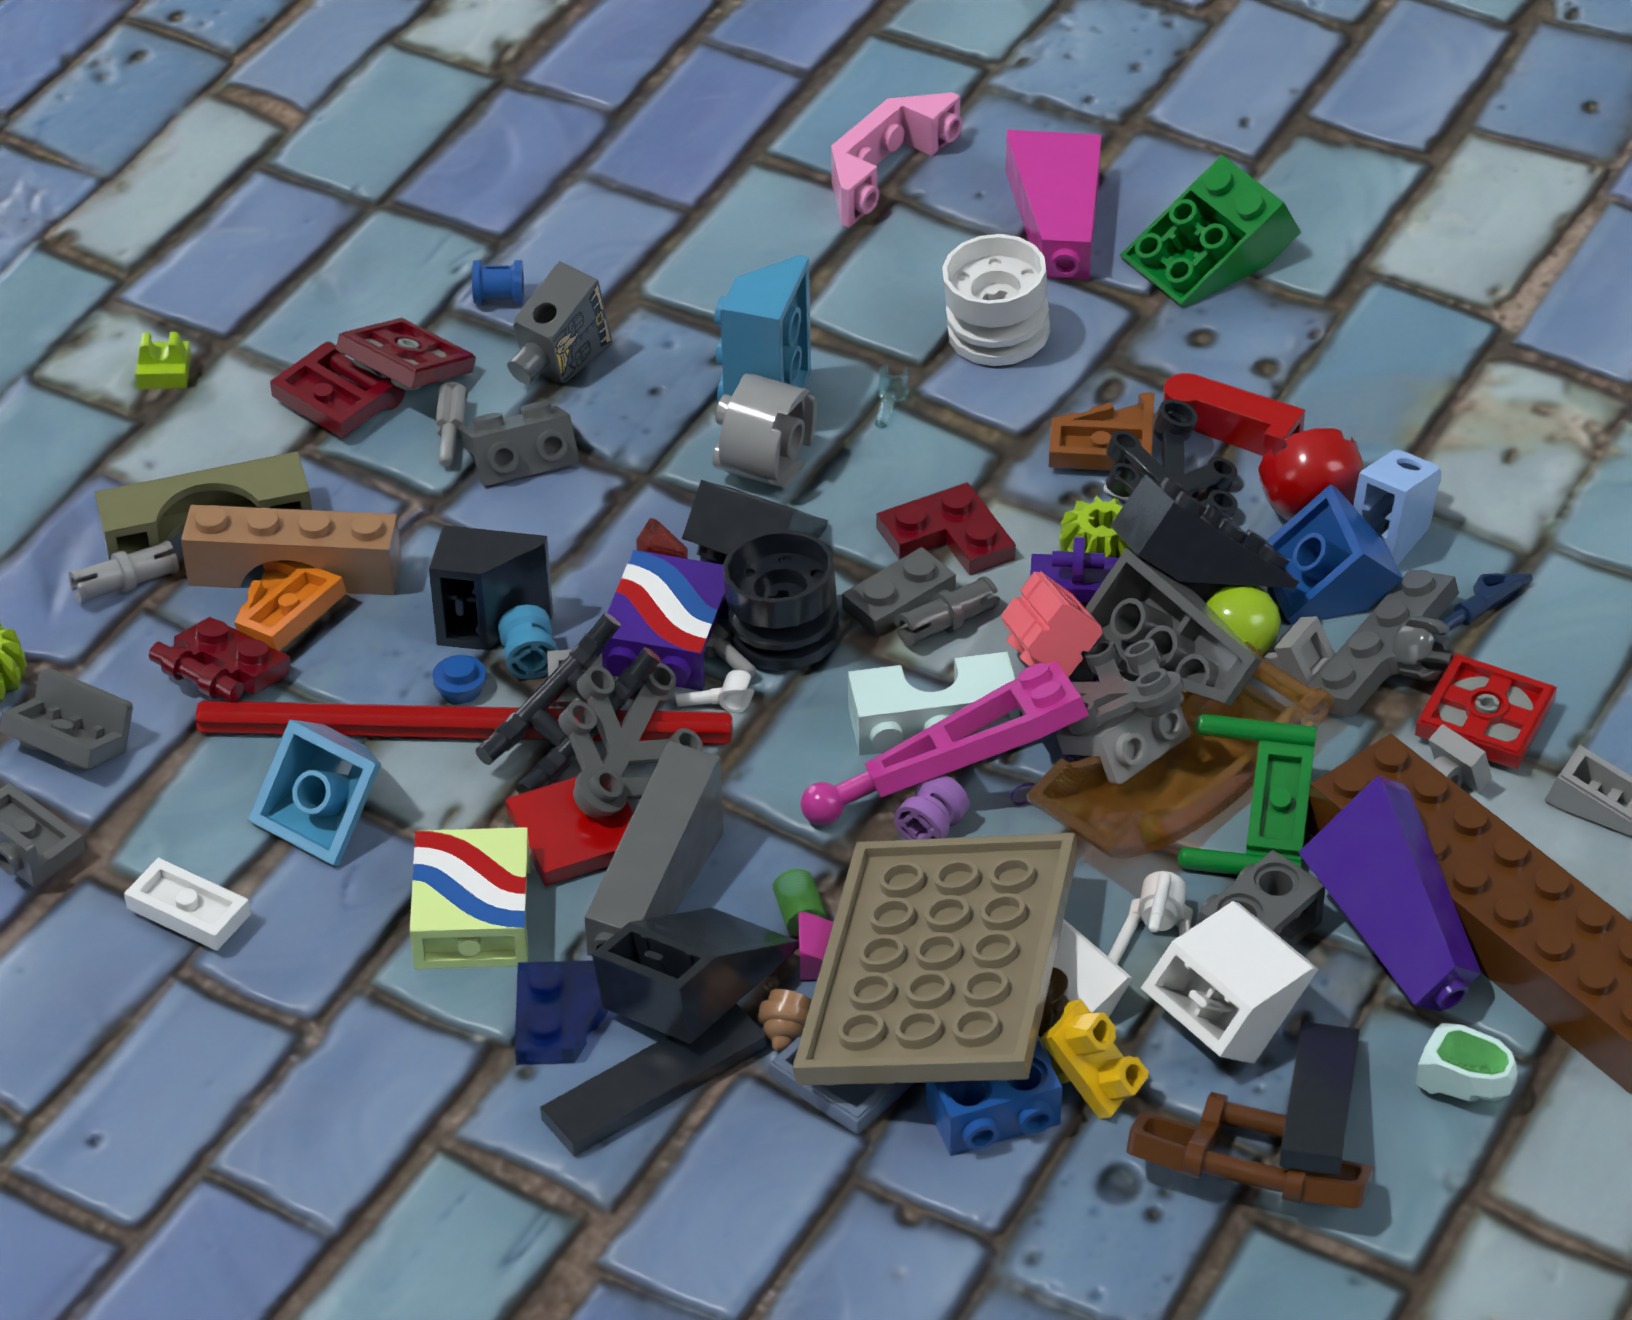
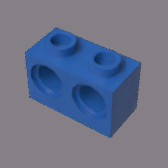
(991, 1111)

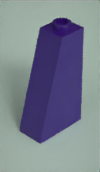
(1394, 893)

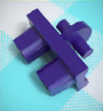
(1076, 570)

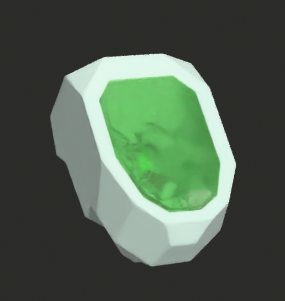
(1466, 1065)

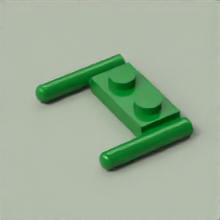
(1278, 792)

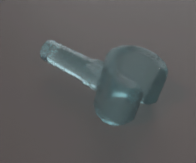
(890, 390)

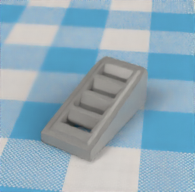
(1582, 790)

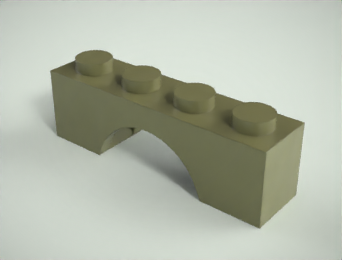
(157, 509)

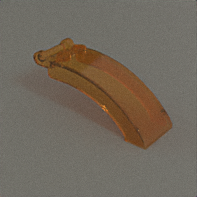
(1181, 786)

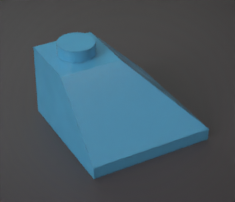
(316, 789)

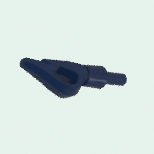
(1489, 593)

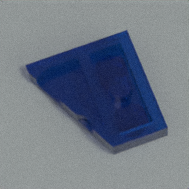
(555, 1011)

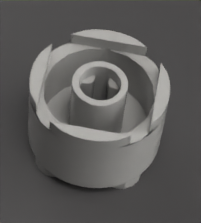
(764, 430)

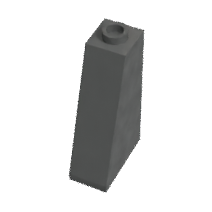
(663, 844)

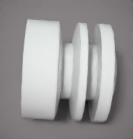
(996, 299)

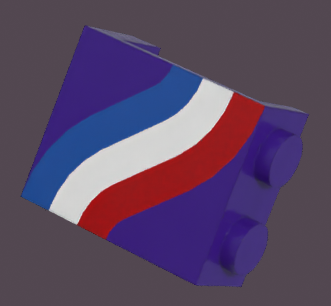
(668, 609)

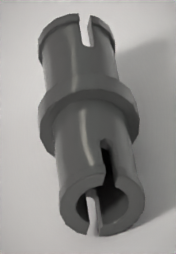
(947, 611)

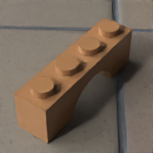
(229, 542)

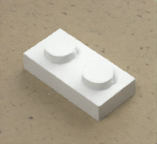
(187, 904)

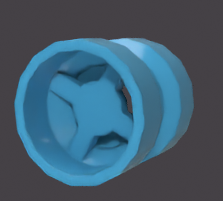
(526, 638)

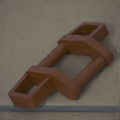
(1193, 1153)

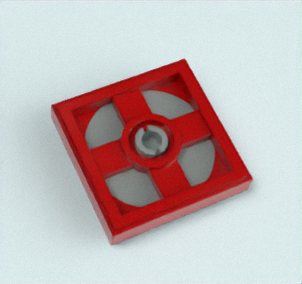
(1488, 708)

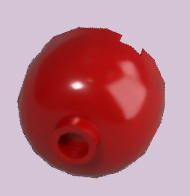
(1308, 467)

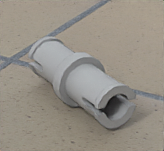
(123, 571)

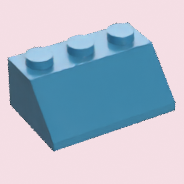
(766, 326)

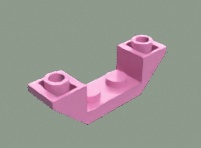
(917, 121)

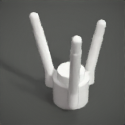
(1159, 907)

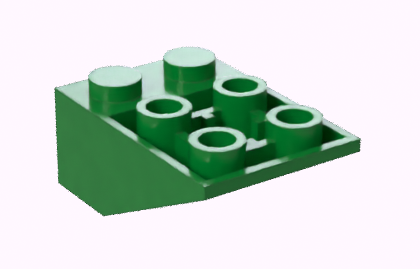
(1212, 235)

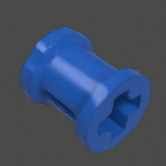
(498, 282)

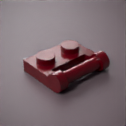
(329, 399)

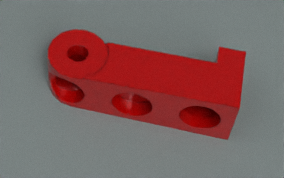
(1236, 414)

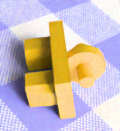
(1090, 1059)

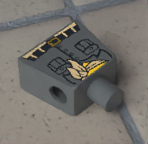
(560, 327)

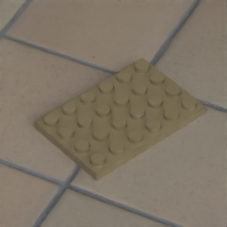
(938, 961)

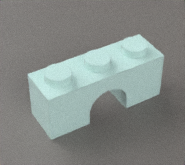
(890, 710)

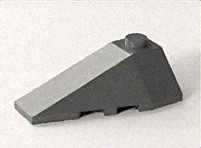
(1147, 603)

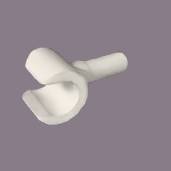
(731, 696)

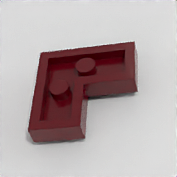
(948, 518)

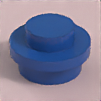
(459, 678)

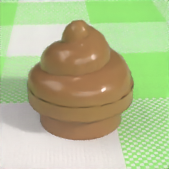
(783, 1017)

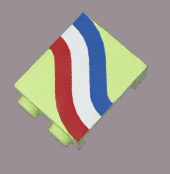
(469, 898)

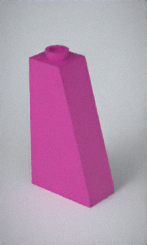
(1056, 195)

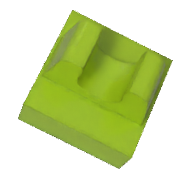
(163, 363)

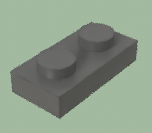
(897, 590)

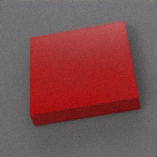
(563, 837)

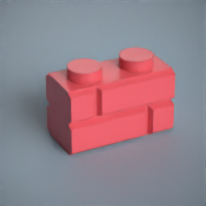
(1050, 624)

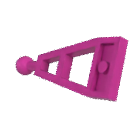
(1039, 692)

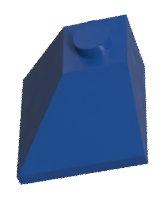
(1335, 558)

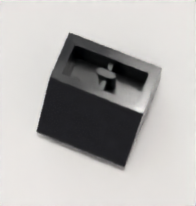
(481, 577)

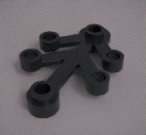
(1172, 426)

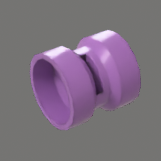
(934, 808)

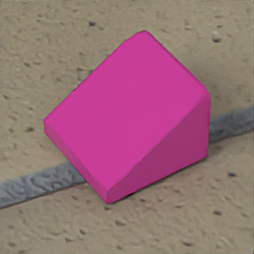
(813, 941)

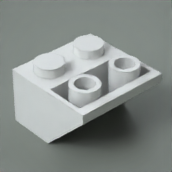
(1230, 982)

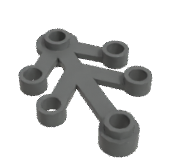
(1153, 691)
(599, 786)

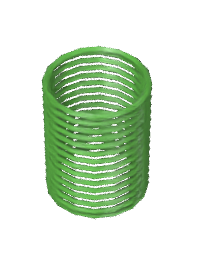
(785, 906)

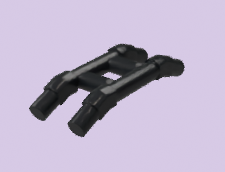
(534, 709)

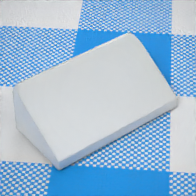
(1089, 972)

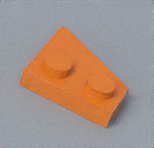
(287, 601)

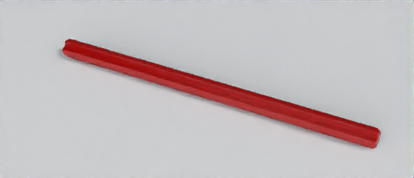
(426, 720)

